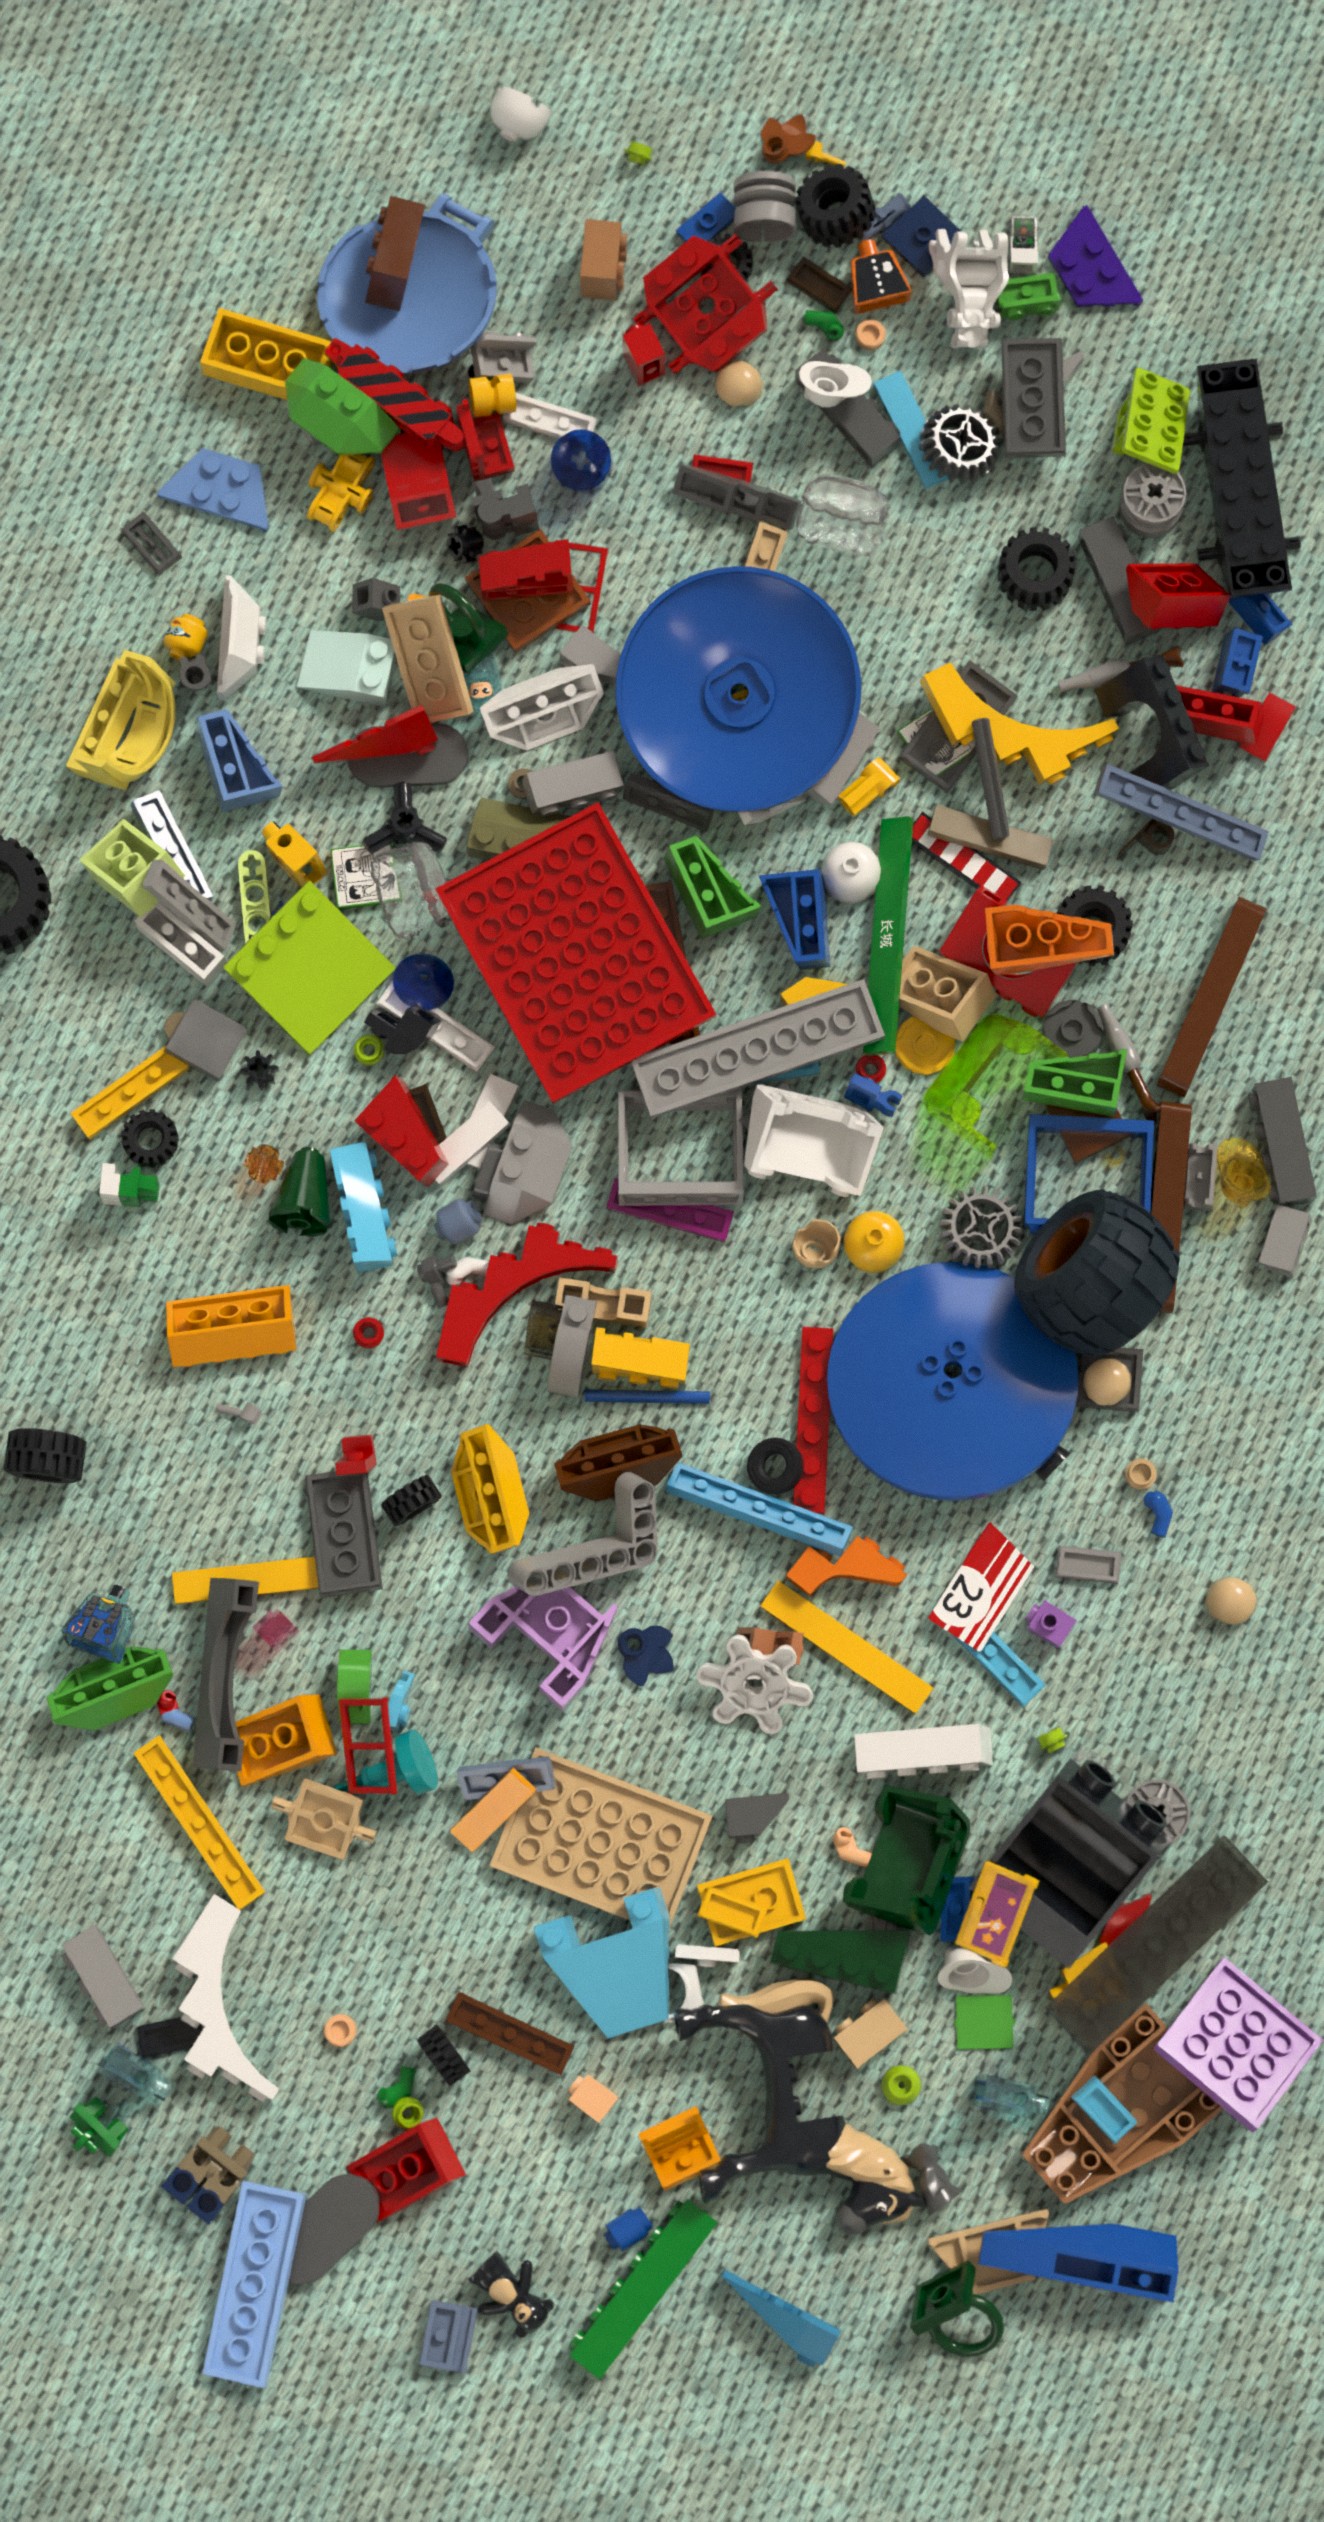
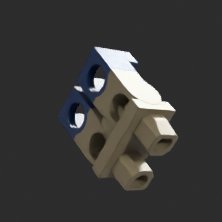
(212, 2165)

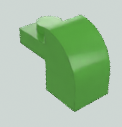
(355, 1682)

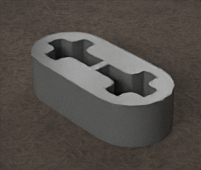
(487, 1172)

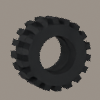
(828, 188)
(1036, 592)
(45, 1455)

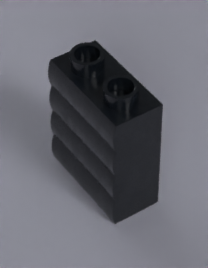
(1084, 1853)

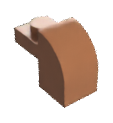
(768, 1641)

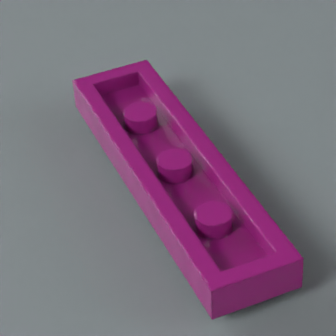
(700, 1220)

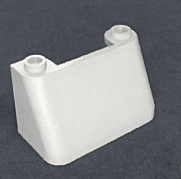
(810, 1139)

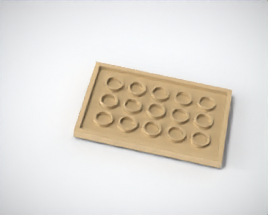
(601, 1839)

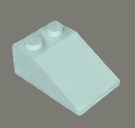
(348, 666)

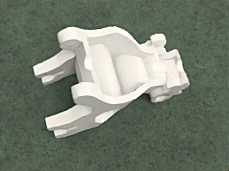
(974, 279)

